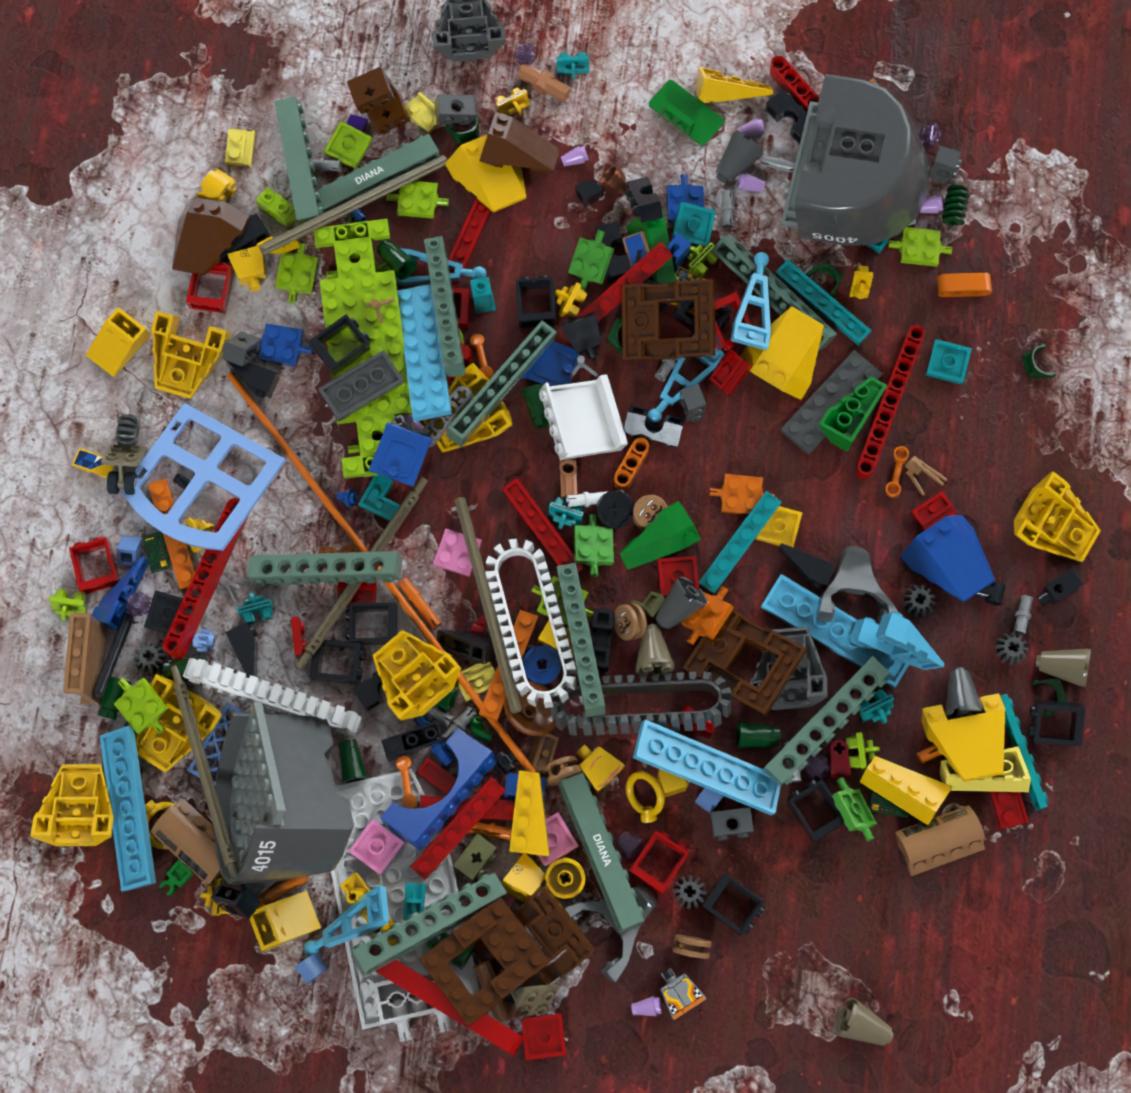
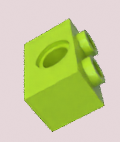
(276, 207)

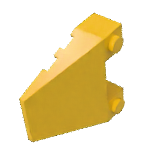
(182, 362)
(971, 742)

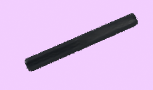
(113, 655)

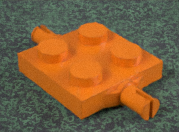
(739, 493)
(710, 618)

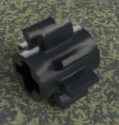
(505, 762)

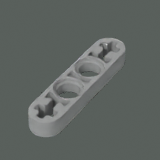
(448, 419)

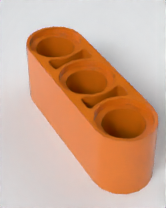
(964, 284)
(634, 456)

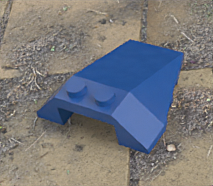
(950, 558)

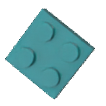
(694, 223)
(948, 361)

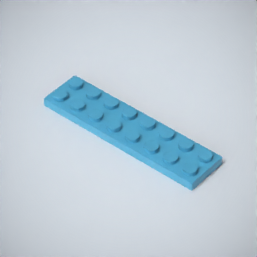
(423, 354)
(799, 609)
(706, 767)
(128, 809)

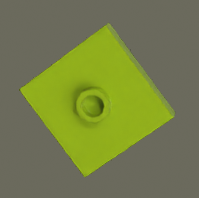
(348, 145)

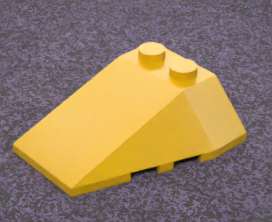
(491, 184)
(790, 353)
(494, 424)
(1056, 520)
(414, 674)
(173, 744)
(75, 808)

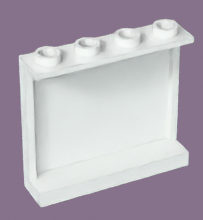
(583, 418)

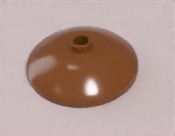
(539, 719)

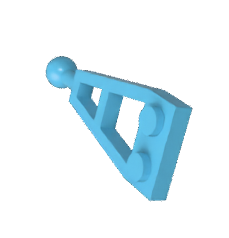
(476, 273)
(746, 333)
(655, 415)
(377, 917)

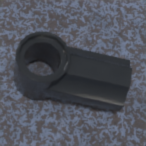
(992, 594)

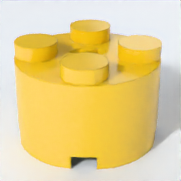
(217, 186)
(560, 868)

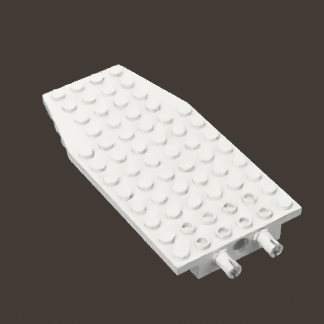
(377, 997)

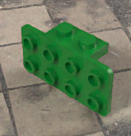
(686, 112)

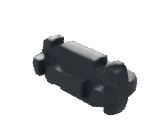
(181, 481)

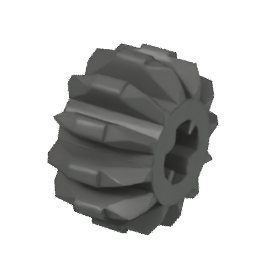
(128, 430)
(919, 593)
(1011, 641)
(142, 660)
(694, 887)

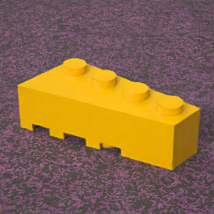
(906, 788)
(529, 821)

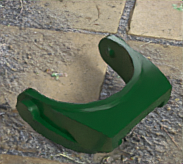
(463, 137)
(829, 269)
(612, 338)
(1031, 367)
(1056, 683)

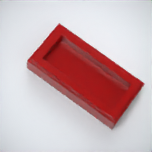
(436, 776)

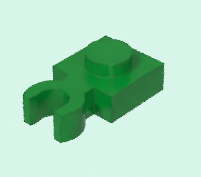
(178, 875)

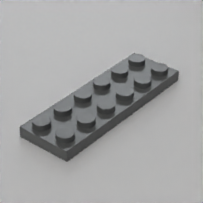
(803, 426)

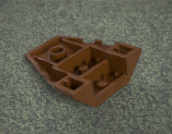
(517, 146)
(204, 233)

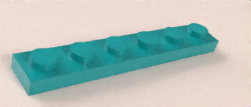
(823, 302)
(740, 542)
(1012, 726)

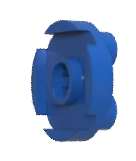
(540, 654)

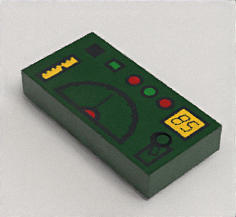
(156, 552)
(883, 806)

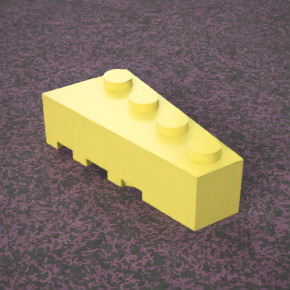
(1014, 776)

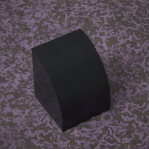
(588, 192)

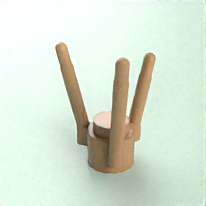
(917, 466)

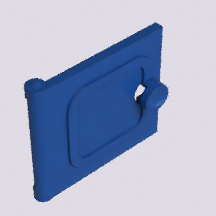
(551, 365)
(400, 454)

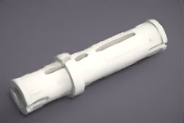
(584, 499)

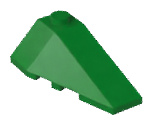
(655, 232)
(846, 418)
(665, 535)

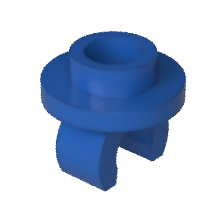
(349, 497)

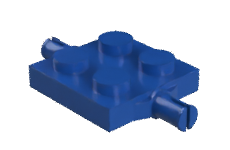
(682, 193)
(282, 345)

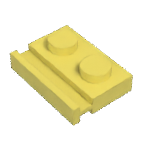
(422, 113)
(240, 147)
(479, 677)

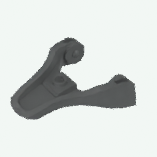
(855, 577)
(645, 899)

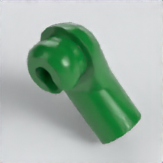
(478, 730)

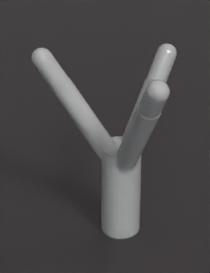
(581, 364)
(226, 582)

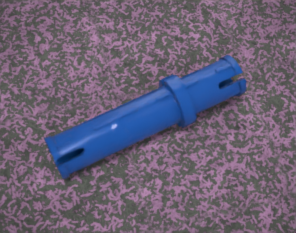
(439, 748)

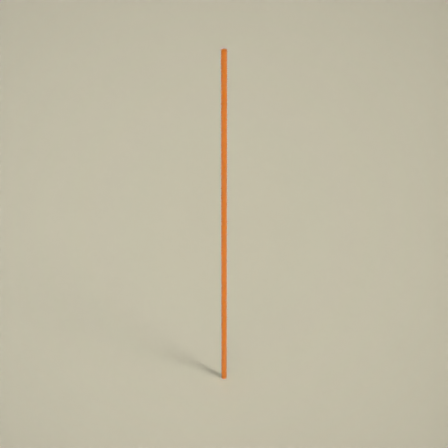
(361, 547)

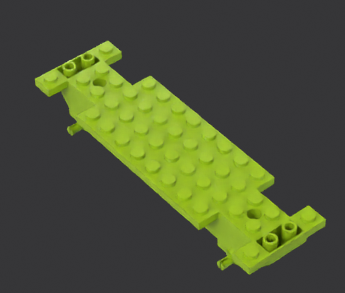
(346, 294)

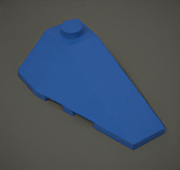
(114, 603)

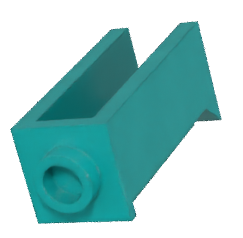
(482, 295)

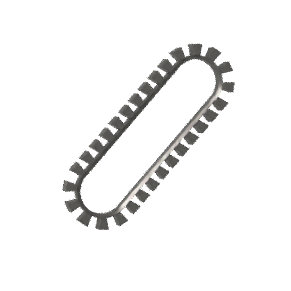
(718, 688)

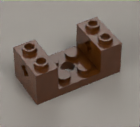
(380, 99)

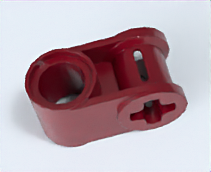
(839, 763)

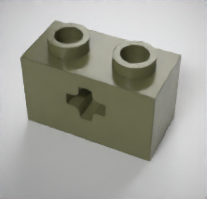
(477, 846)

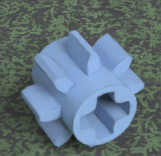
(204, 641)

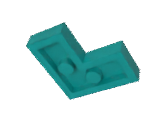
(375, 501)

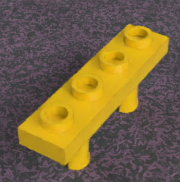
(354, 889)

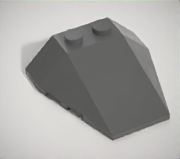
(468, 31)
(808, 682)

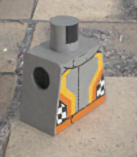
(680, 993)

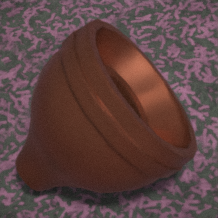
(613, 181)

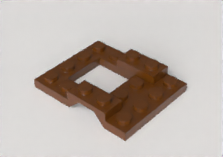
(642, 320)
(719, 654)
(555, 934)
(506, 942)

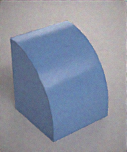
(129, 550)
(708, 800)
(311, 968)

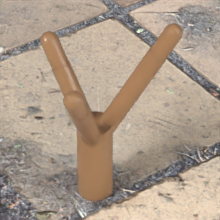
(377, 306)

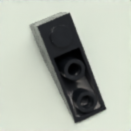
(412, 741)

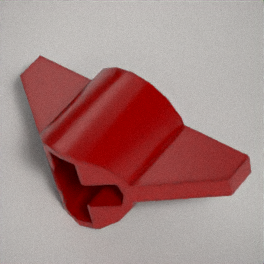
(479, 626)

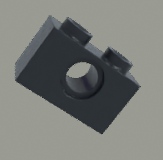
(235, 900)

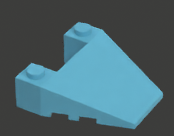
(896, 638)

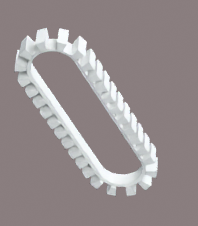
(507, 628)
(270, 696)

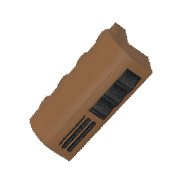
(189, 839)
(942, 841)

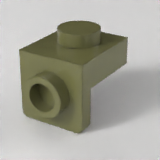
(651, 603)

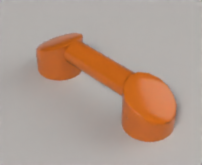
(477, 342)
(901, 456)
(404, 764)

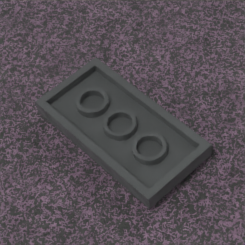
(361, 385)

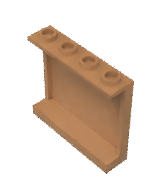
(84, 656)

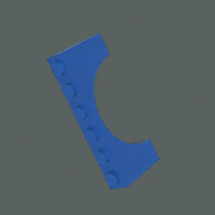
(421, 824)

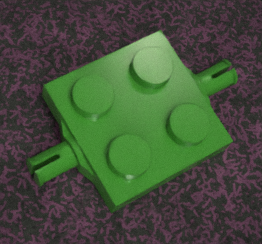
(591, 260)
(593, 545)
(854, 809)

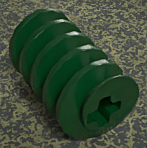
(955, 205)

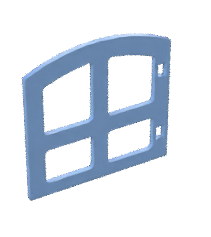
(205, 472)

